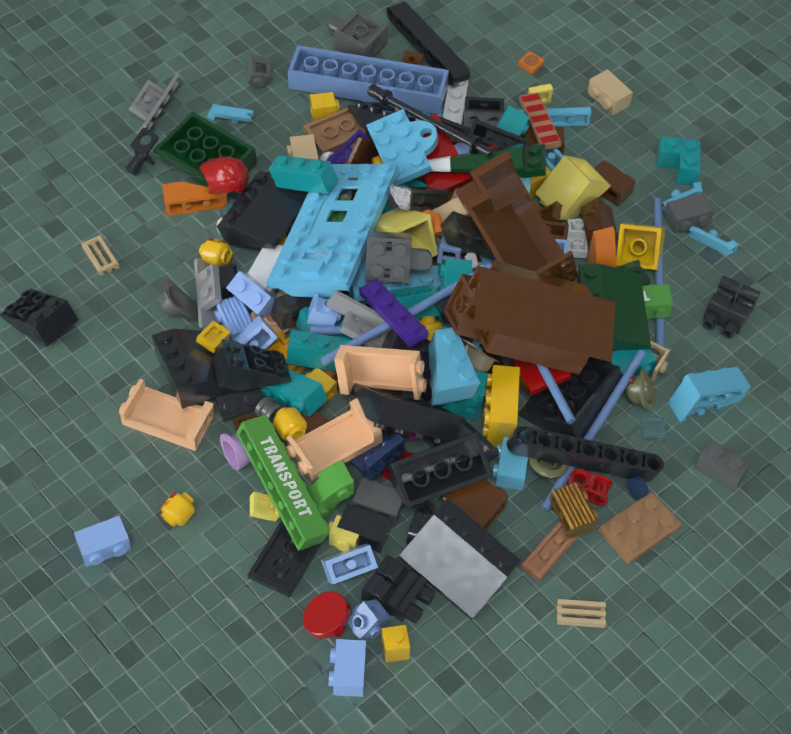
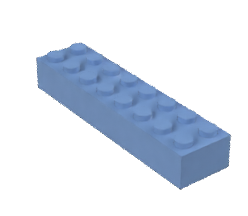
(352, 74)

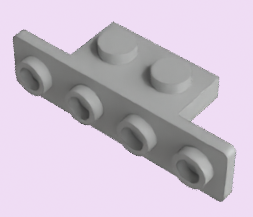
(149, 99)
(207, 291)
(357, 318)

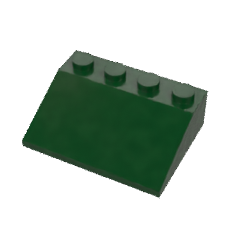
(200, 141)
(626, 290)

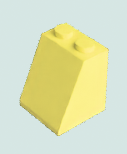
(572, 185)
(411, 222)

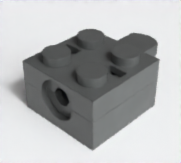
(358, 34)
(392, 258)

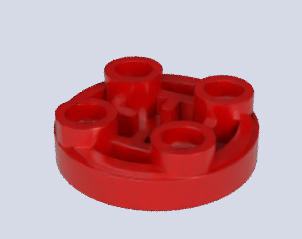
(326, 615)

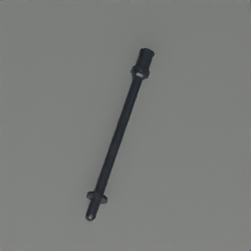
(386, 97)

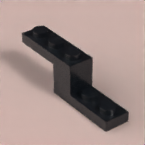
(490, 134)

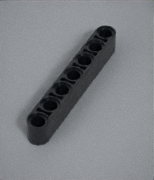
(427, 42)
(639, 462)

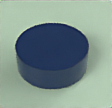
(637, 487)

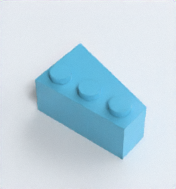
(451, 368)
(708, 390)

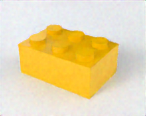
(501, 403)

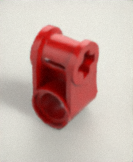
(592, 485)

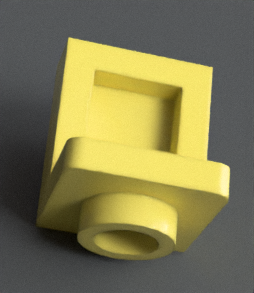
(544, 91)
(262, 507)
(341, 538)

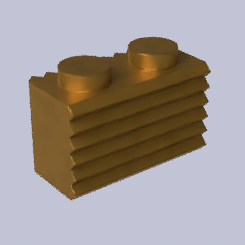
(573, 510)

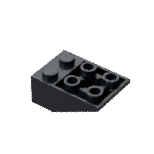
(483, 109)
(367, 113)
(40, 316)
(248, 367)

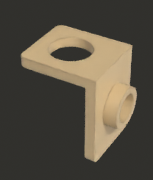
(662, 359)

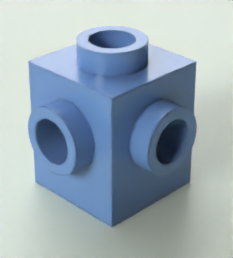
(368, 619)

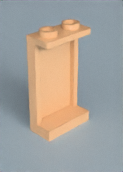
(380, 369)
(164, 418)
(334, 441)

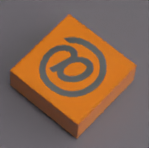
(531, 62)

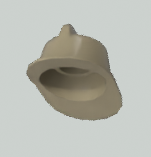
(479, 360)

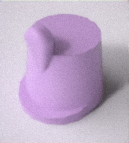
(234, 451)

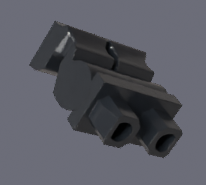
(725, 312)
(401, 593)

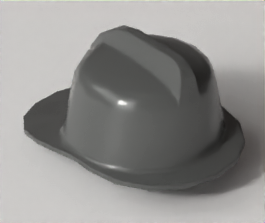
(176, 302)

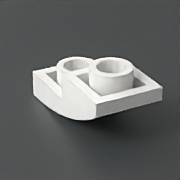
(577, 238)

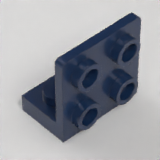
(374, 460)

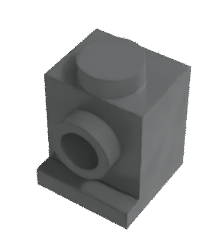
(256, 74)

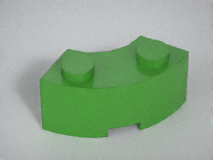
(331, 488)

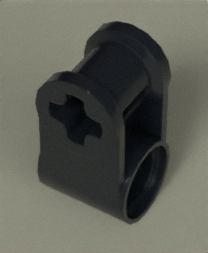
(418, 520)

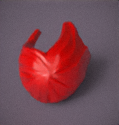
(225, 175)

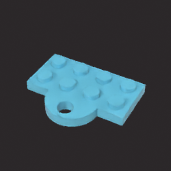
(404, 144)

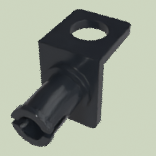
(141, 151)

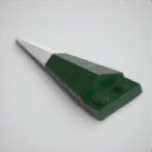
(527, 160)

